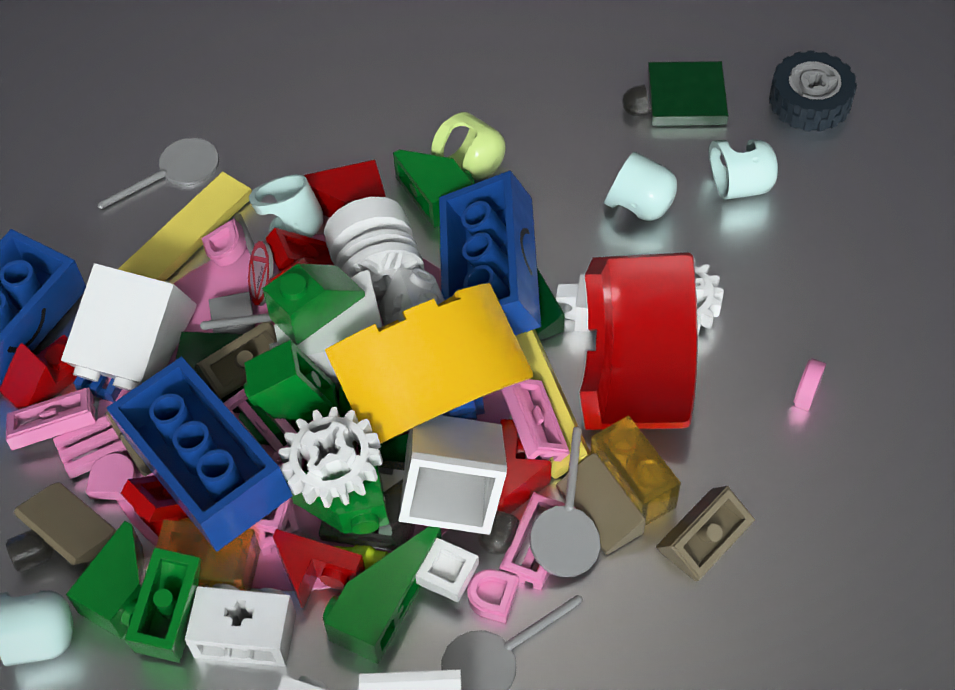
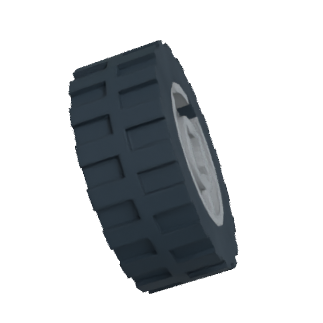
(812, 91)

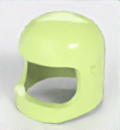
(481, 150)

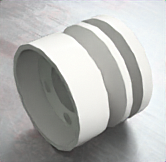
(372, 237)

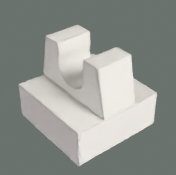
(573, 302)
(447, 569)

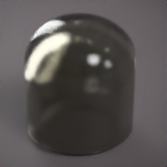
(501, 534)
(28, 551)

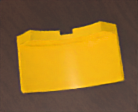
(429, 361)

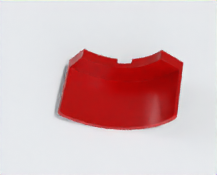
(643, 341)

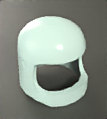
(745, 172)
(643, 188)
(295, 208)
(34, 627)

